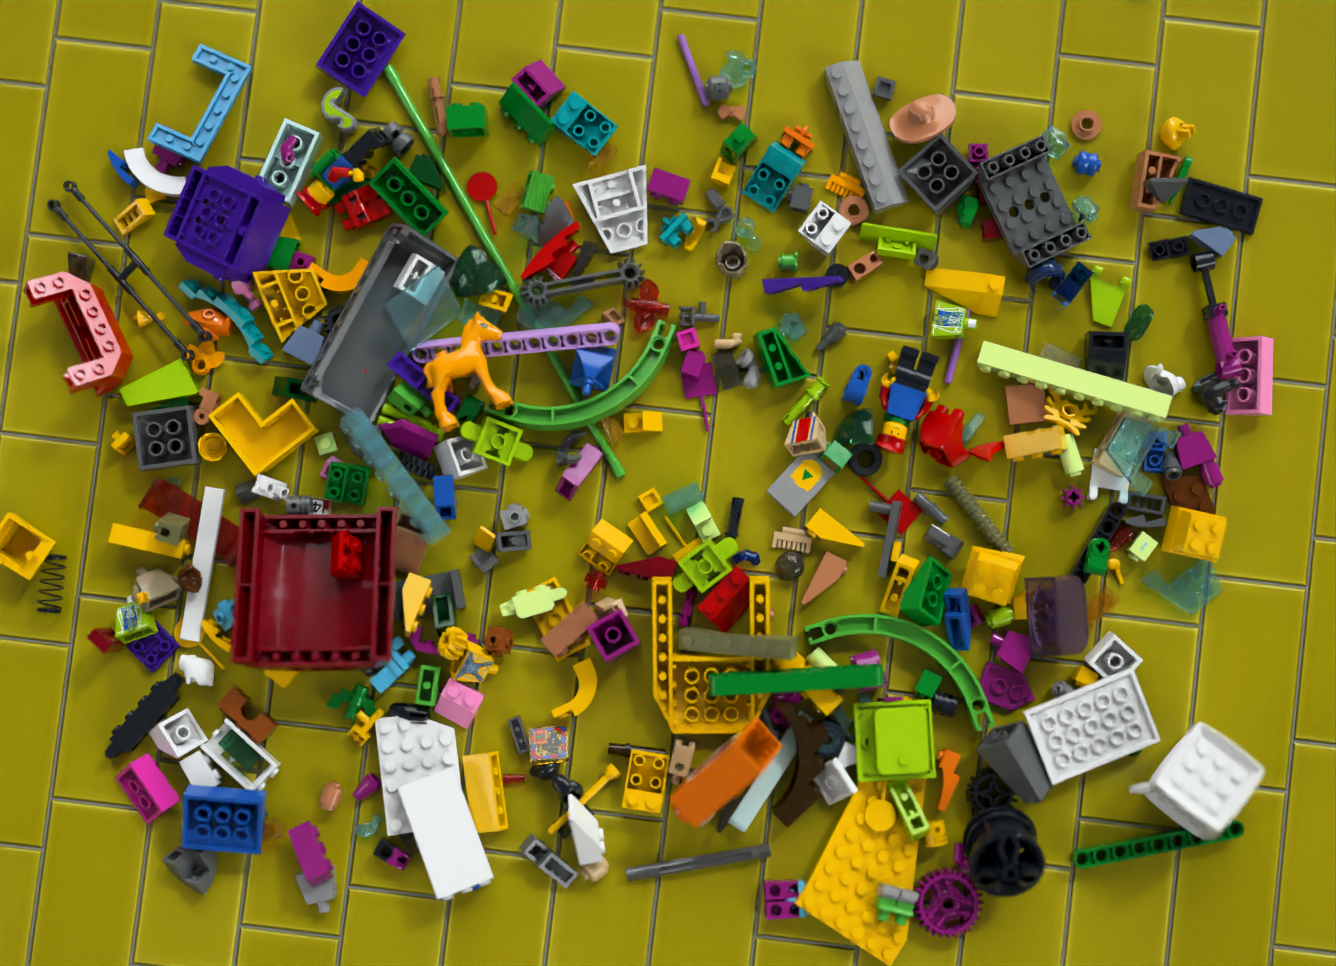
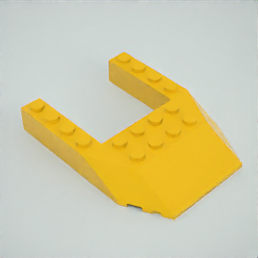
(682, 678)

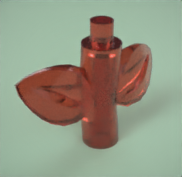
(647, 306)

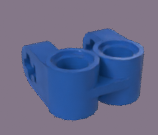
(857, 388)

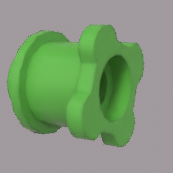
(788, 262)

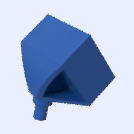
(593, 368)

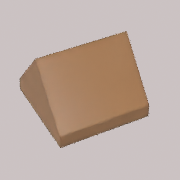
(612, 315)

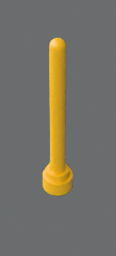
(610, 774)

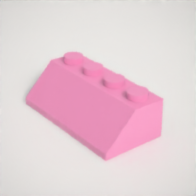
(1254, 391)

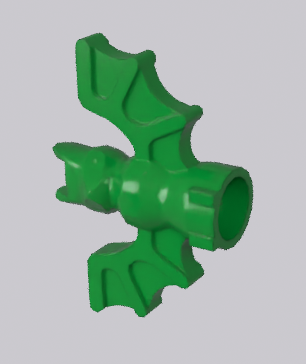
(356, 700)

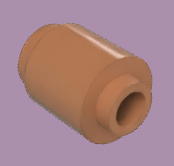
(331, 795)

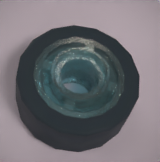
(836, 744)

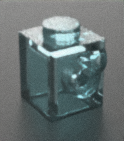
(527, 227)
(792, 327)

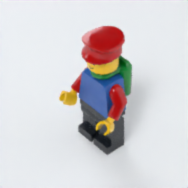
(337, 169)
(905, 397)

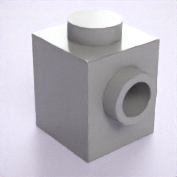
(514, 516)

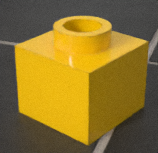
(1084, 676)

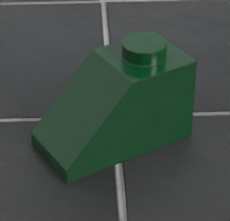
(426, 172)
(290, 388)
(443, 612)

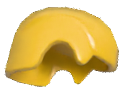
(212, 446)

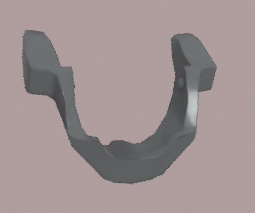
(563, 457)

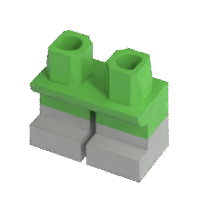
(894, 900)

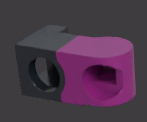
(392, 854)

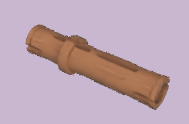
(437, 97)

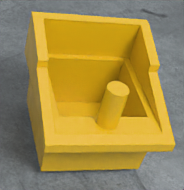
(1194, 534)
(23, 546)
(992, 575)

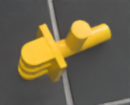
(361, 732)

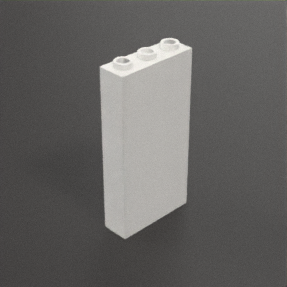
(445, 833)

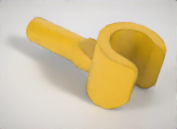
(1115, 564)

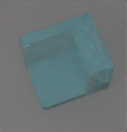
(1056, 141)

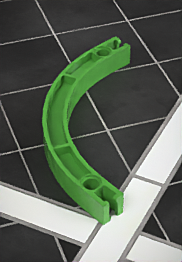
(601, 405)
(920, 639)

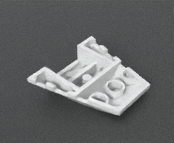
(618, 207)

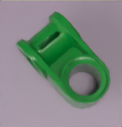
(470, 409)
(1096, 558)

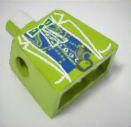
(951, 321)
(134, 622)

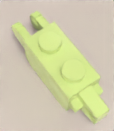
(533, 602)

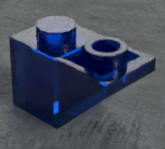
(1072, 283)

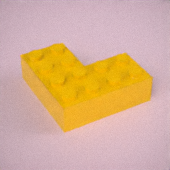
(260, 441)

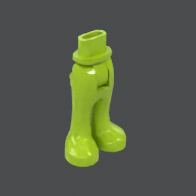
(391, 410)

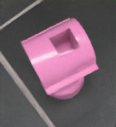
(245, 289)

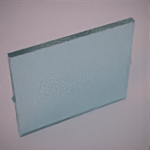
(423, 308)

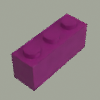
(311, 853)

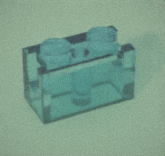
(683, 498)

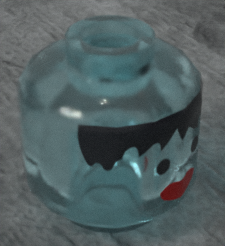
(1085, 209)

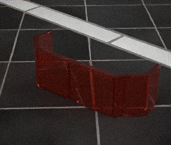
(166, 498)

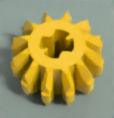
(452, 643)

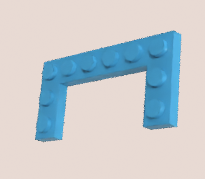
(197, 146)

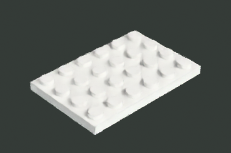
(1091, 726)

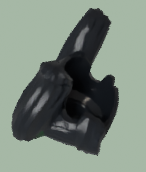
(1211, 390)

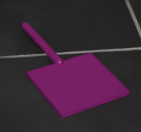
(703, 387)

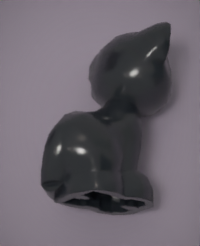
(559, 781)

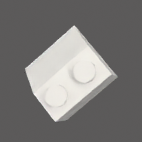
(456, 458)

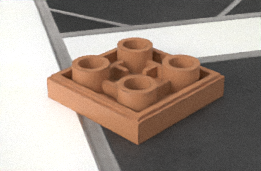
(1025, 404)

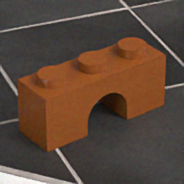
(234, 705)

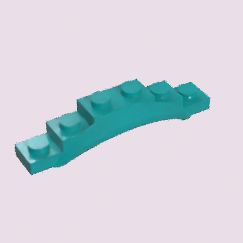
(236, 312)

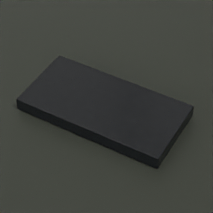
(1220, 206)

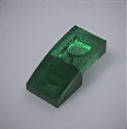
(239, 750)

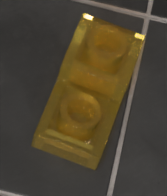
(1100, 604)

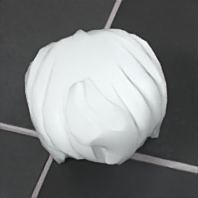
(197, 669)

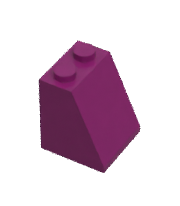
(613, 636)

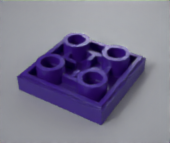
(154, 648)

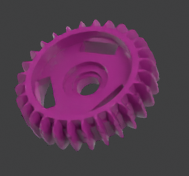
(941, 889)

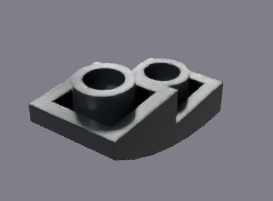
(1169, 248)

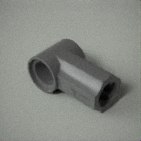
(946, 543)

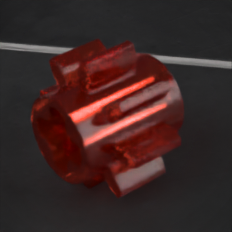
(596, 580)

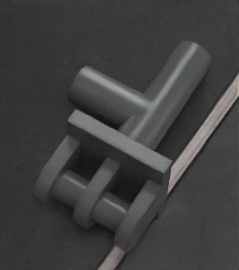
(692, 316)

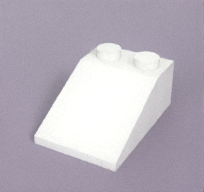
(585, 833)

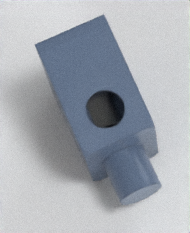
(306, 343)

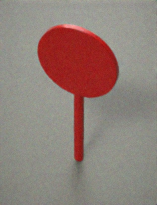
(482, 188)

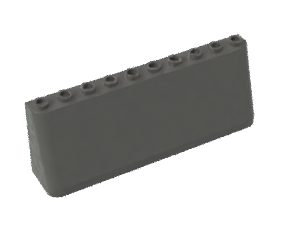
(365, 331)

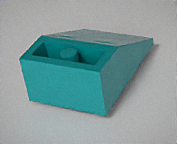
(583, 124)
(774, 176)

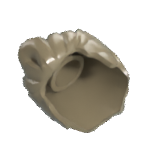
(731, 259)

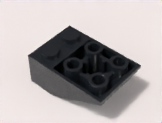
(1106, 353)

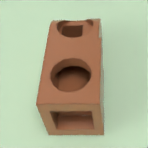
(863, 266)
(209, 403)

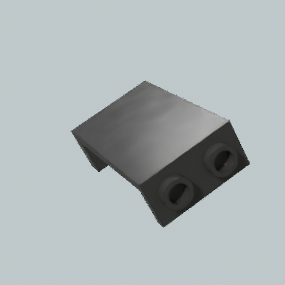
(441, 584)

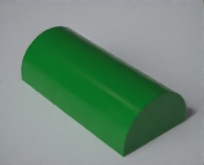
(408, 197)

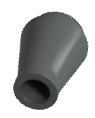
(1172, 468)

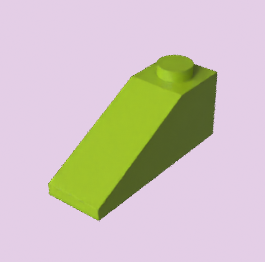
(908, 810)

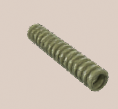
(977, 515)

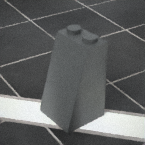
(1016, 760)

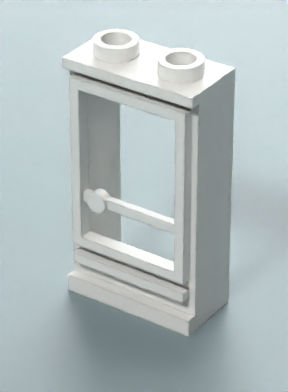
(214, 750)

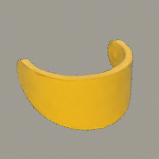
(692, 239)

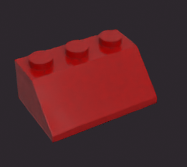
(727, 600)

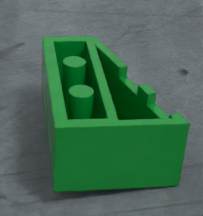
(778, 360)

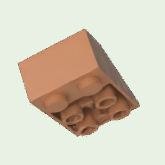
(409, 545)

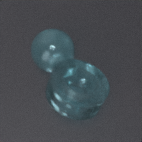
(754, 242)

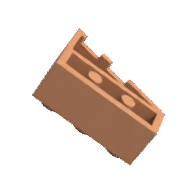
(1150, 165)
(569, 630)

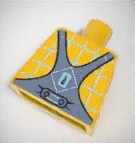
(473, 664)

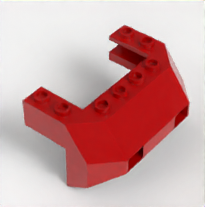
(91, 328)

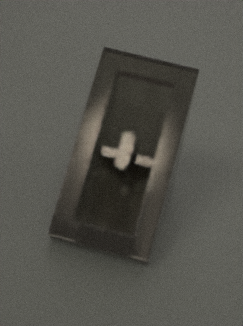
(80, 266)
(727, 369)

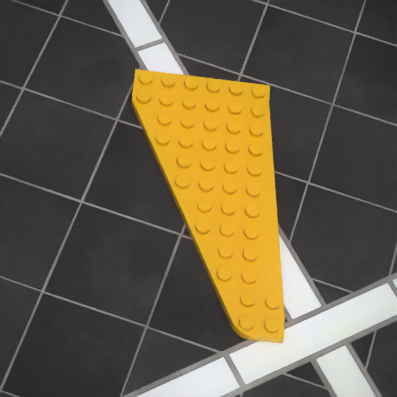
(853, 864)

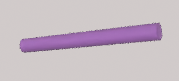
(693, 70)
(953, 358)

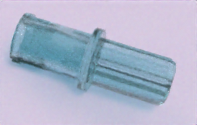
(971, 427)

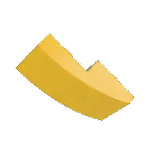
(213, 631)

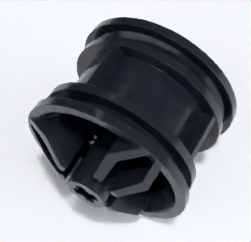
(1004, 868)

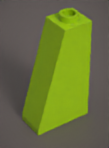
(161, 386)

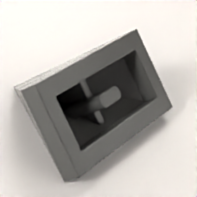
(1164, 188)

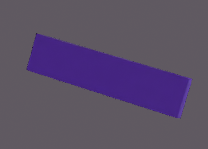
(808, 284)
(415, 377)

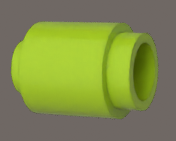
(999, 617)

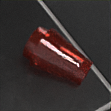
(1121, 537)

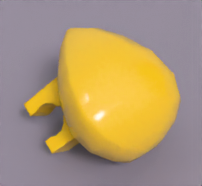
(1174, 131)

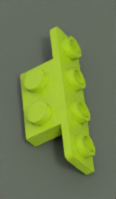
(897, 241)

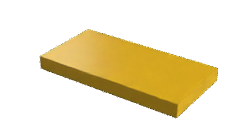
(549, 619)

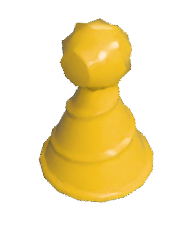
(143, 318)

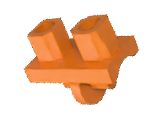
(804, 145)

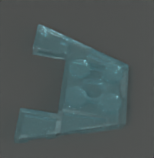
(551, 315)
(1131, 445)
(1190, 589)

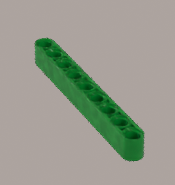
(796, 679)
(1147, 845)

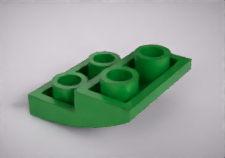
(347, 483)

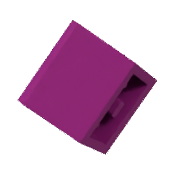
(539, 83)

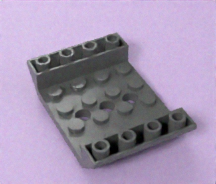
(1021, 177)

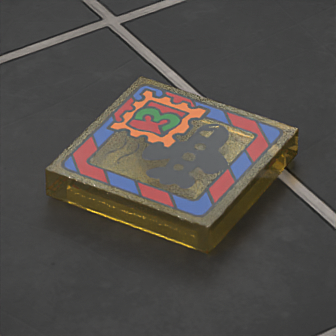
(548, 744)

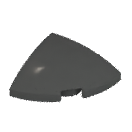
(556, 220)

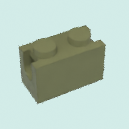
(171, 528)

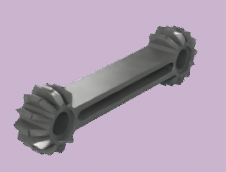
(582, 283)

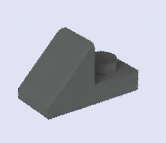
(513, 541)

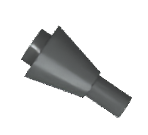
(834, 333)

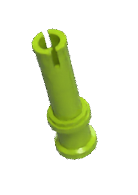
(811, 394)

